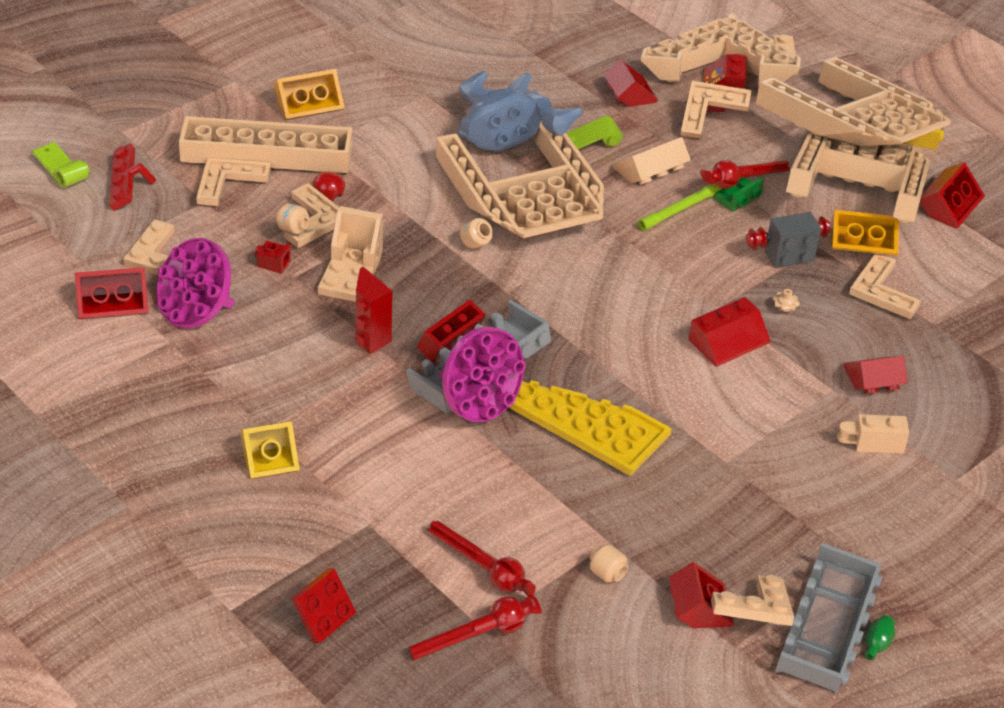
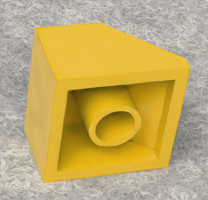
(270, 449)

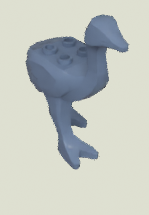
(508, 115)

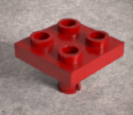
(323, 605)

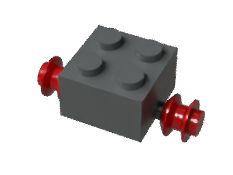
(790, 238)

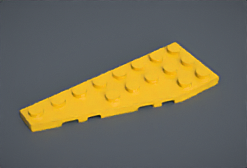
(609, 432)

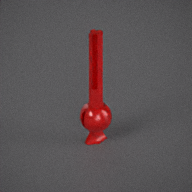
(726, 173)
(505, 574)
(505, 615)

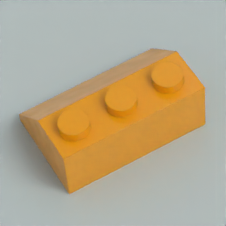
(308, 94)
(864, 232)

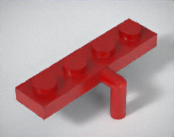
(123, 174)

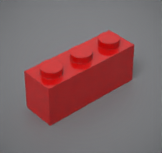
(449, 328)

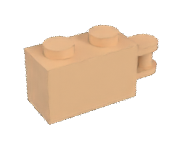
(876, 433)

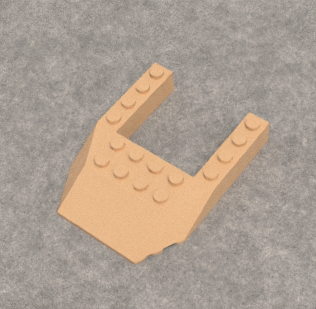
(878, 116)
(887, 166)
(533, 201)

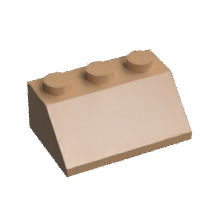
(653, 162)

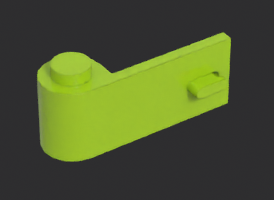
(602, 128)
(60, 165)

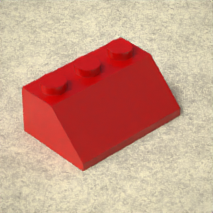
(952, 195)
(111, 292)
(372, 312)
(729, 331)

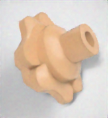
(786, 301)

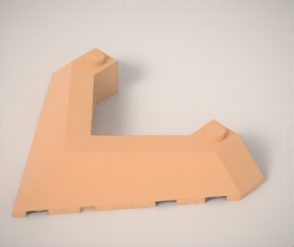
(716, 39)

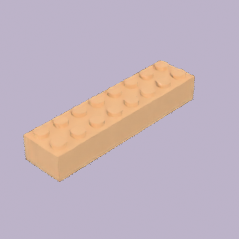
(281, 144)

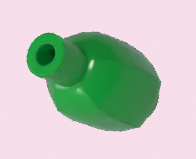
(879, 636)

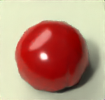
(329, 184)

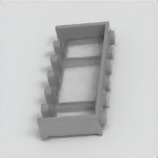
(830, 618)

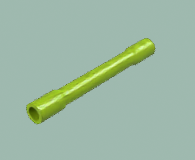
(655, 218)

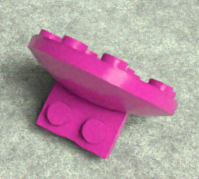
(194, 283)
(483, 374)

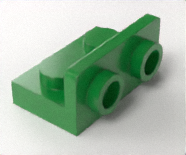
(740, 194)

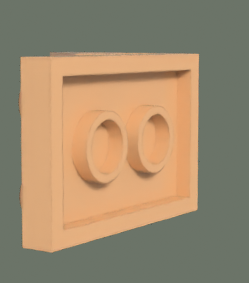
(354, 245)

